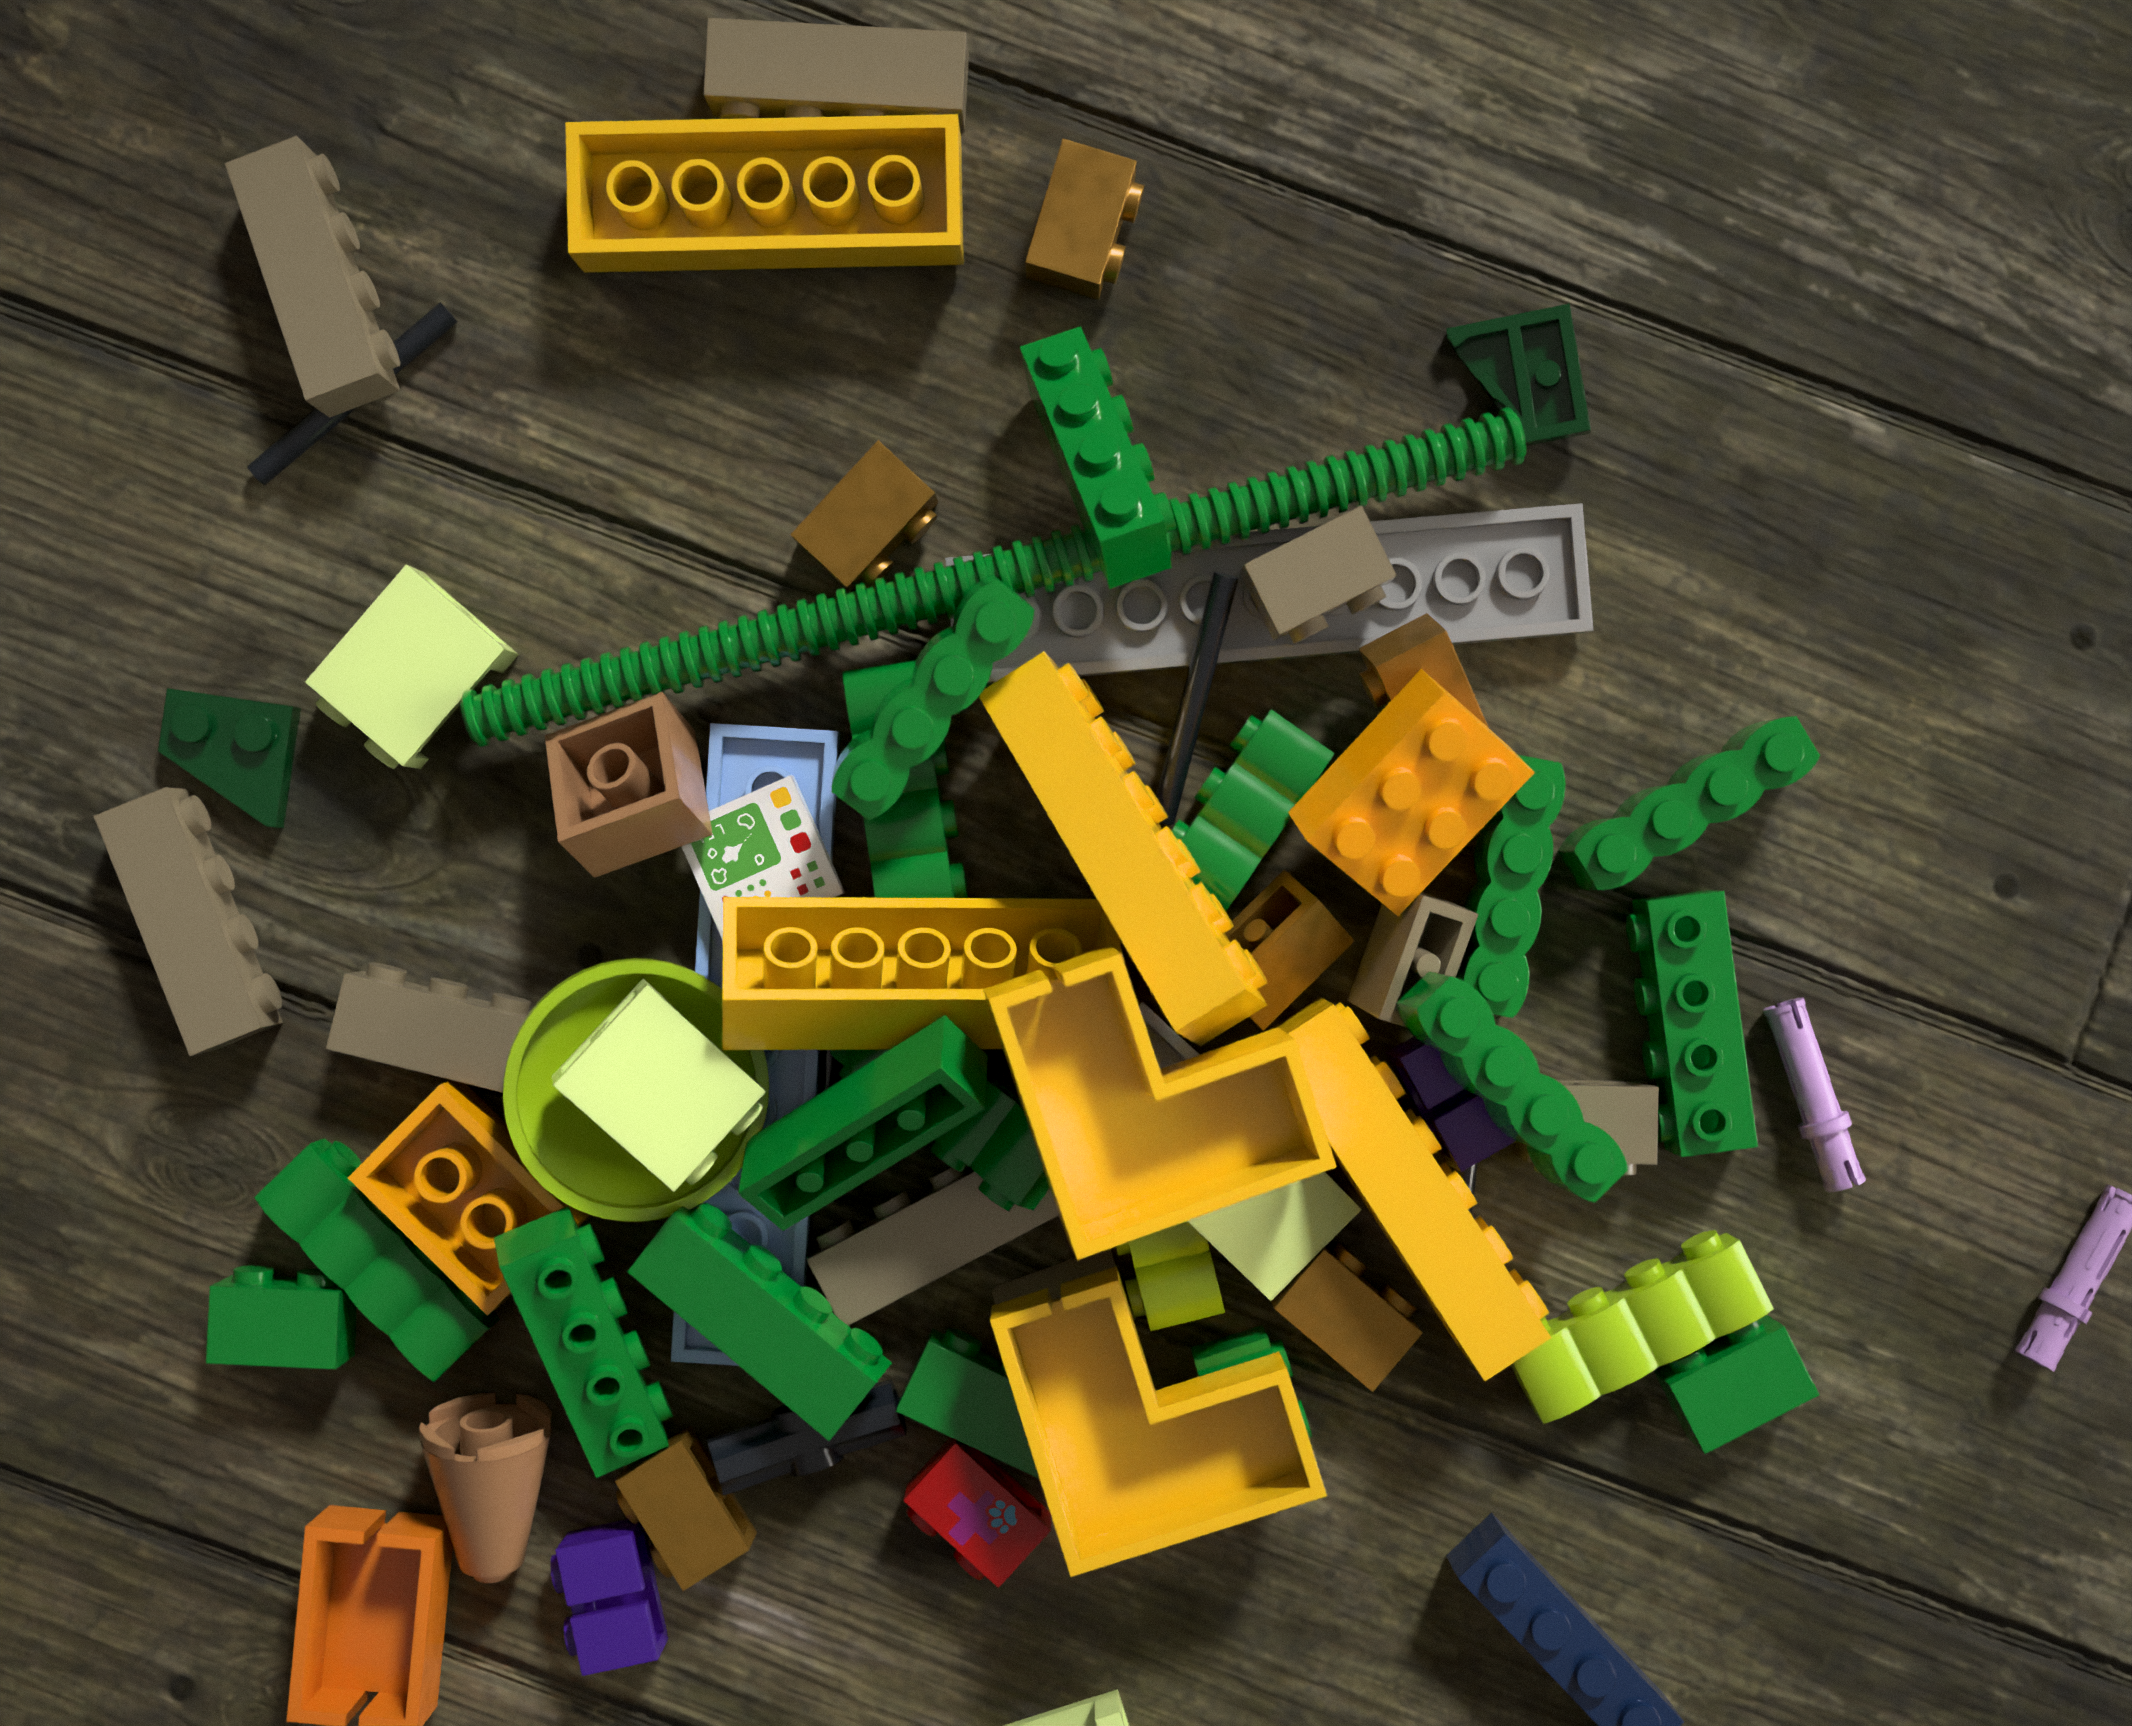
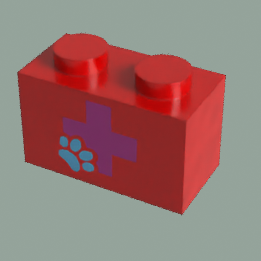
(976, 1511)

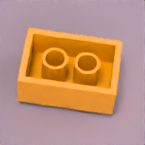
(1409, 793)
(454, 1186)

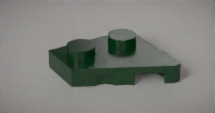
(1531, 367)
(234, 748)

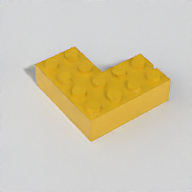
(1140, 1142)
(1135, 1462)

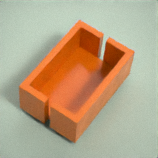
(370, 1618)

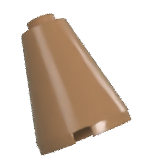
(487, 1477)

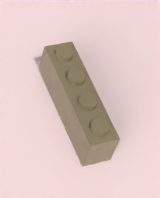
(832, 70)
(314, 276)
(190, 919)
(426, 1027)
(915, 1242)

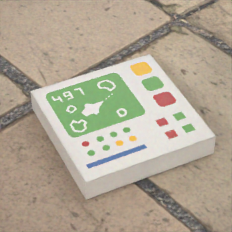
(762, 849)

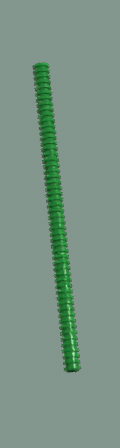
(1022, 569)

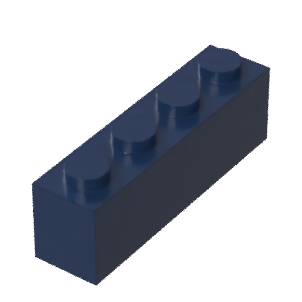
(1557, 1630)

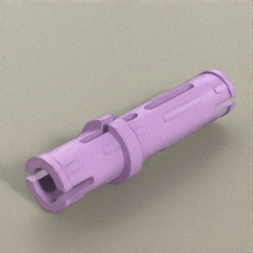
(1815, 1097)
(2075, 1286)

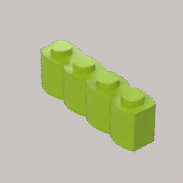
(1173, 1277)
(1641, 1324)

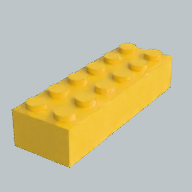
(765, 193)
(1122, 851)
(886, 967)
(1412, 1197)

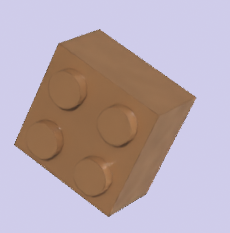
(627, 785)

